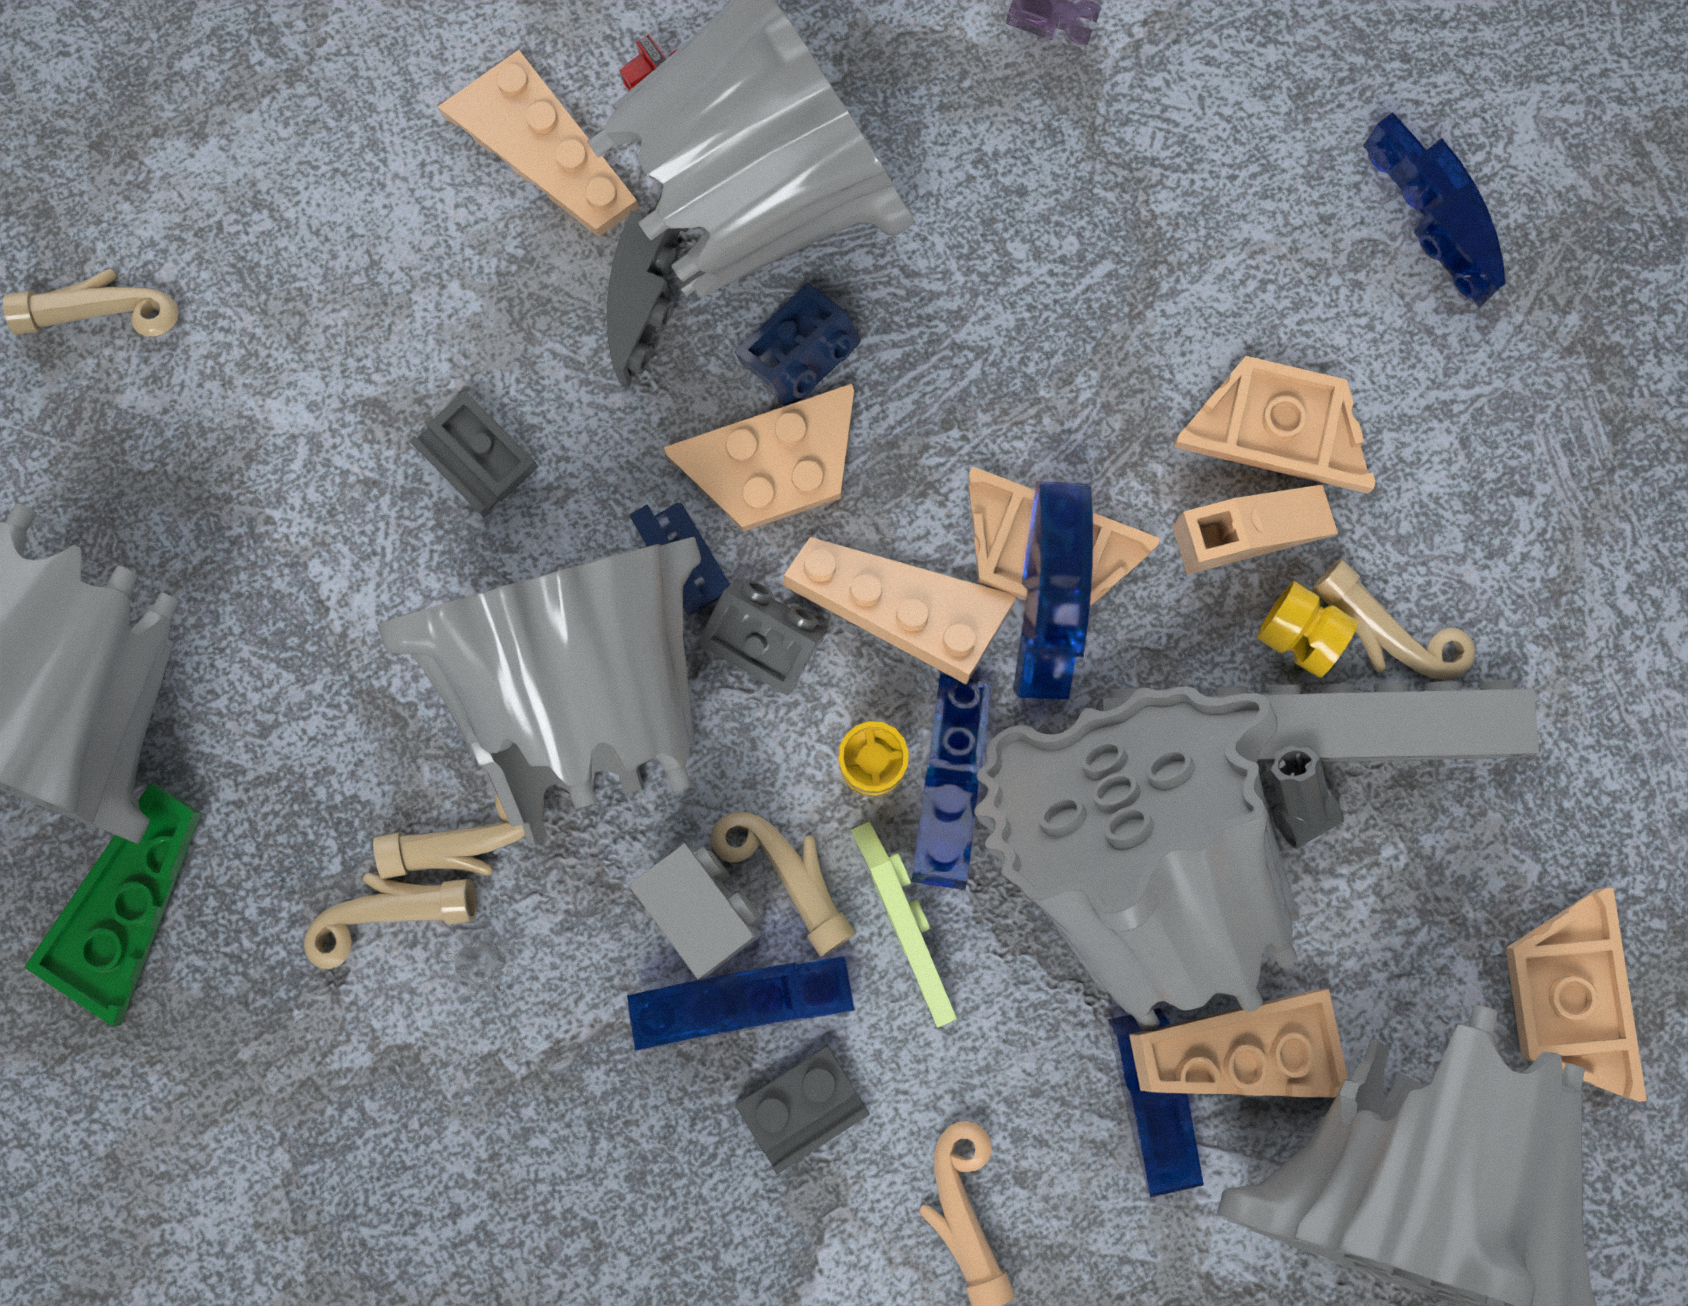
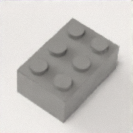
(697, 909)

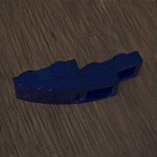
(1456, 218)
(1057, 588)
(951, 783)
(739, 1002)

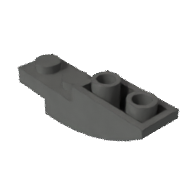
(637, 295)

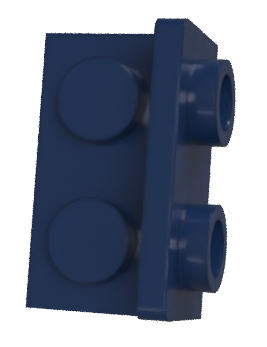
(799, 345)
(674, 524)

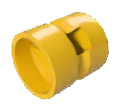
(1307, 629)
(873, 758)

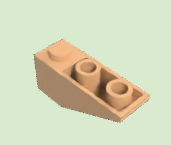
(1252, 527)

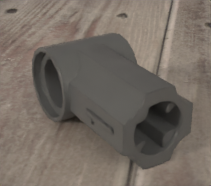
(1304, 801)

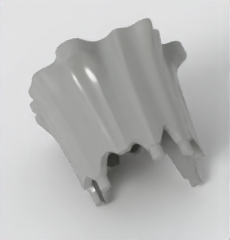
(749, 148)
(565, 676)
(75, 683)
(1148, 844)
(1442, 1184)

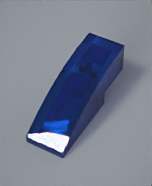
(1157, 1120)

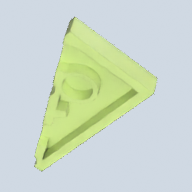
(906, 918)

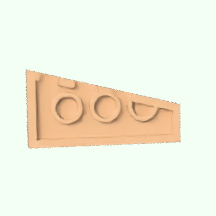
(532, 132)
(910, 607)
(1276, 1051)

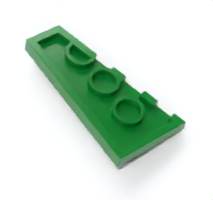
(113, 916)

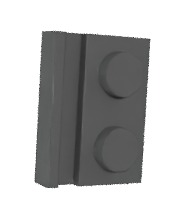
(474, 453)
(802, 1109)

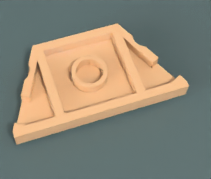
(1284, 424)
(773, 460)
(1001, 531)
(1577, 996)

